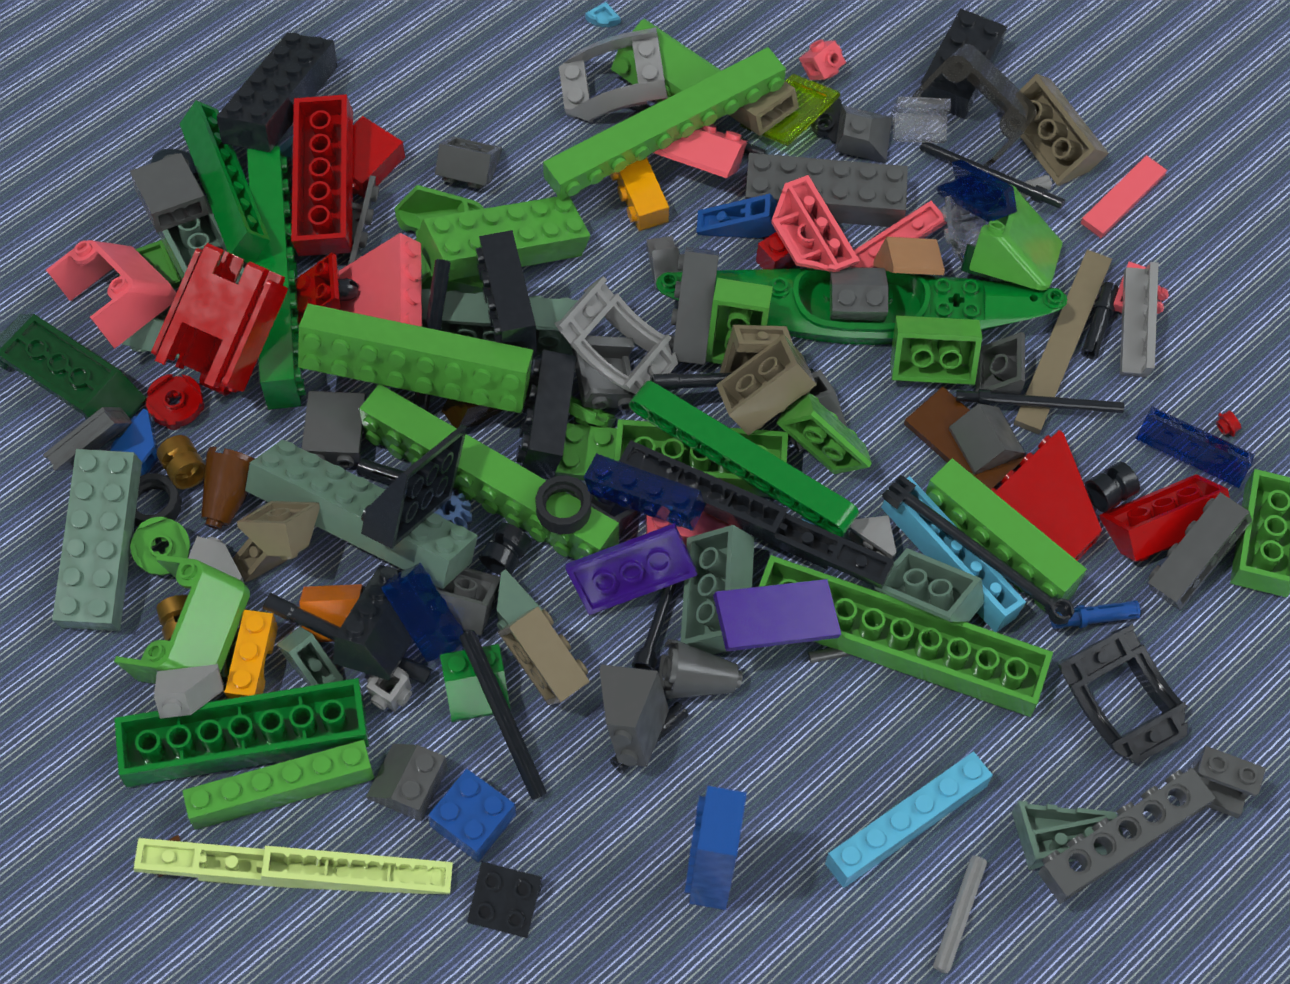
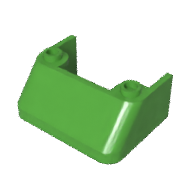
(204, 625)

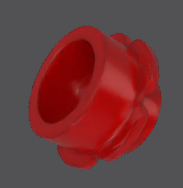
(1228, 423)

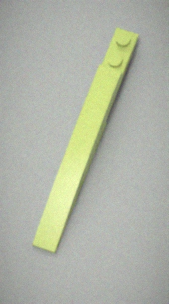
(293, 867)

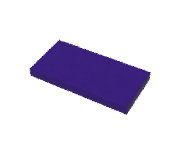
(631, 569)
(776, 615)

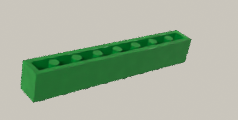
(224, 184)

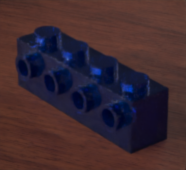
(644, 492)

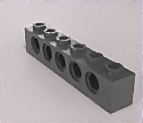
(1066, 882)

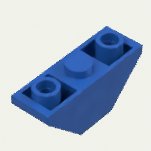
(139, 439)

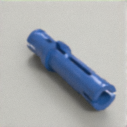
(1101, 614)

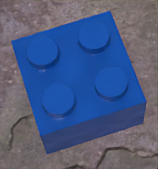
(472, 815)

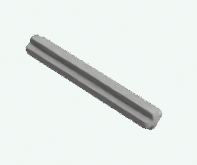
(960, 914)

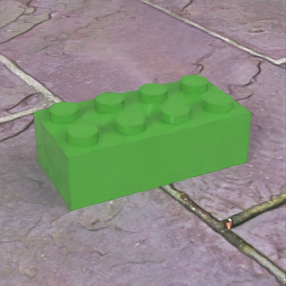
(1264, 546)

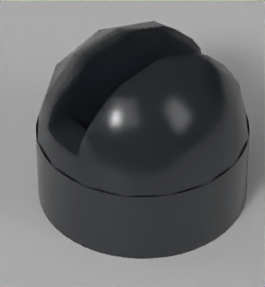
(347, 289)

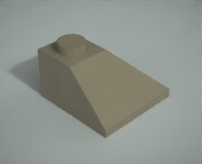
(281, 527)

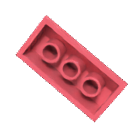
(708, 151)

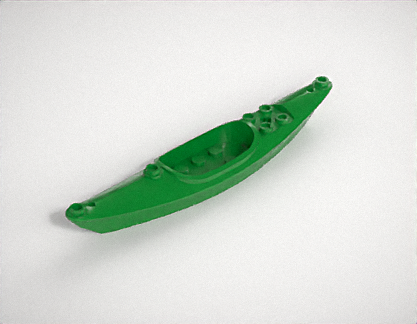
(803, 302)

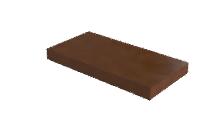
(932, 424)

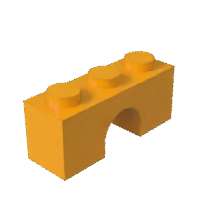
(253, 643)

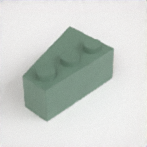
(1051, 828)

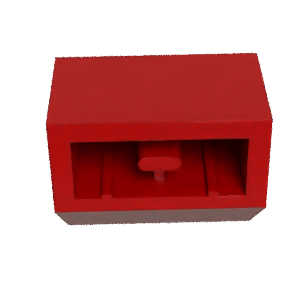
(319, 286)

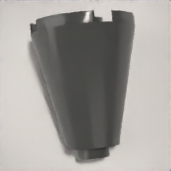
(695, 672)

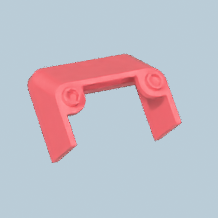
(135, 295)

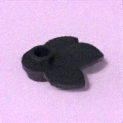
(830, 118)

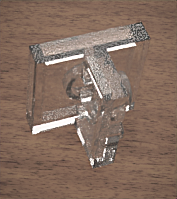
(920, 119)

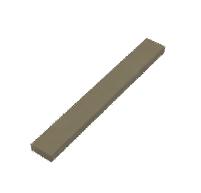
(1064, 338)

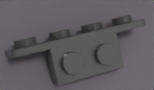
(362, 216)

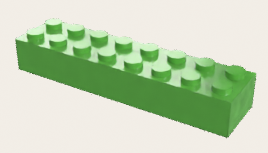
(414, 358)

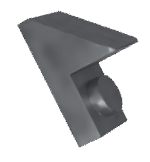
(662, 256)

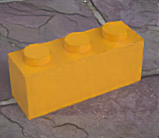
(642, 195)

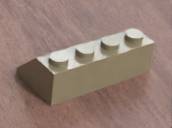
(1059, 134)

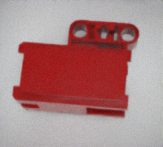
(220, 323)

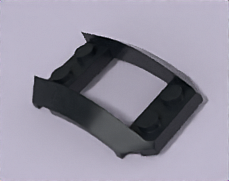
(1106, 655)

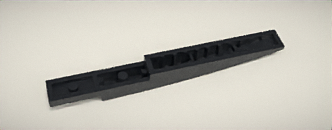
(766, 519)

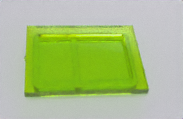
(812, 102)

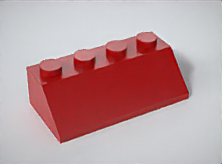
(1159, 518)

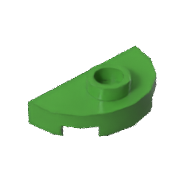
(588, 415)

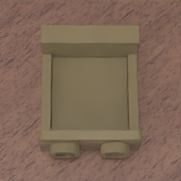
(748, 341)

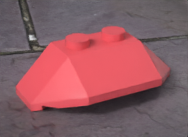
(810, 229)

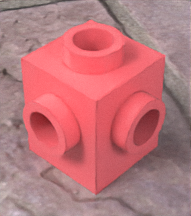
(822, 60)

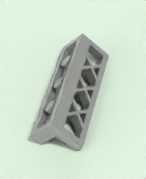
(1139, 320)

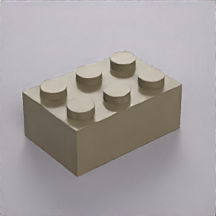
(766, 385)
(544, 655)

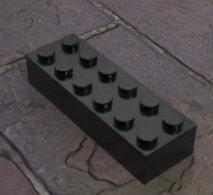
(265, 102)

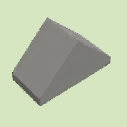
(873, 534)

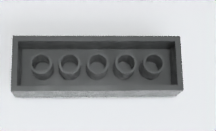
(852, 190)

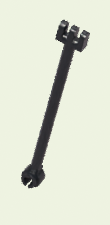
(902, 491)

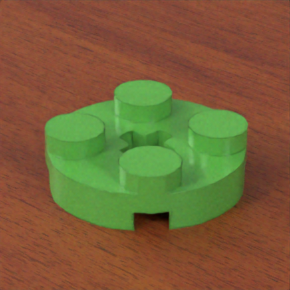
(145, 538)

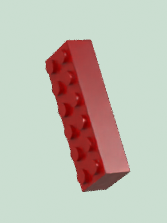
(322, 175)

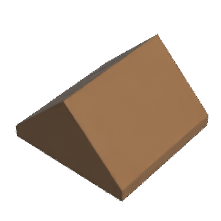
(910, 256)

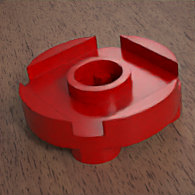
(174, 415)

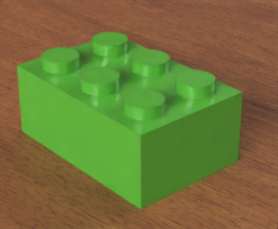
(735, 305)
(935, 350)

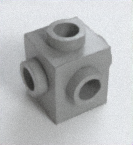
(399, 695)

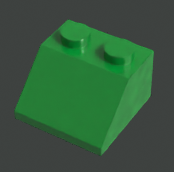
(462, 687)

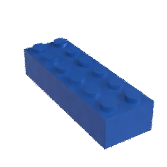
(714, 847)

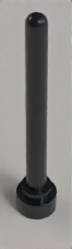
(646, 657)

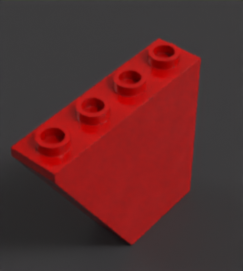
(1053, 496)

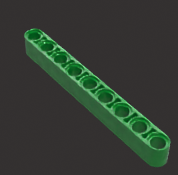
(744, 458)

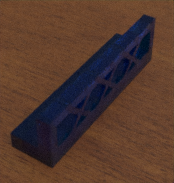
(979, 192)
(1195, 446)

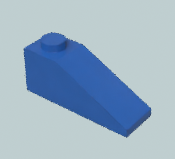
(739, 219)

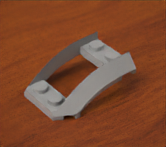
(648, 68)
(587, 313)

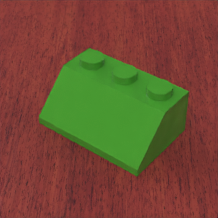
(824, 435)

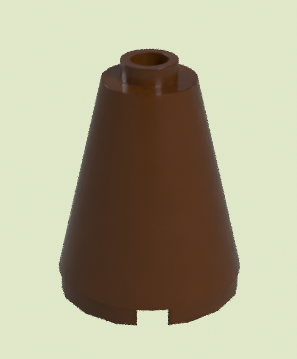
(224, 486)

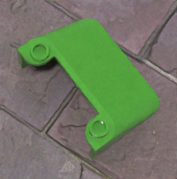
(428, 203)
(1018, 248)

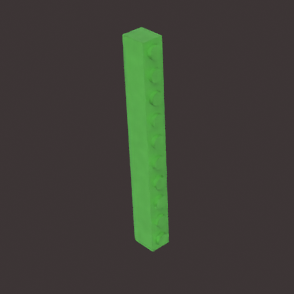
(664, 123)

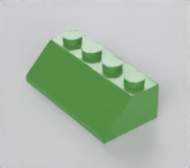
(680, 64)

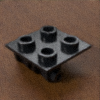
(504, 899)

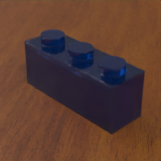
(423, 612)

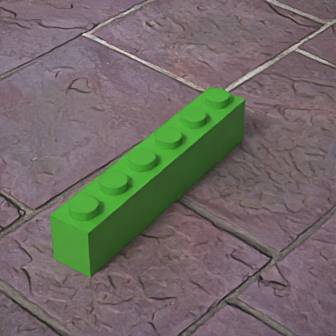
(278, 785)

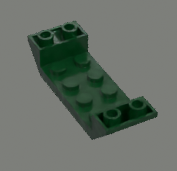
(66, 368)

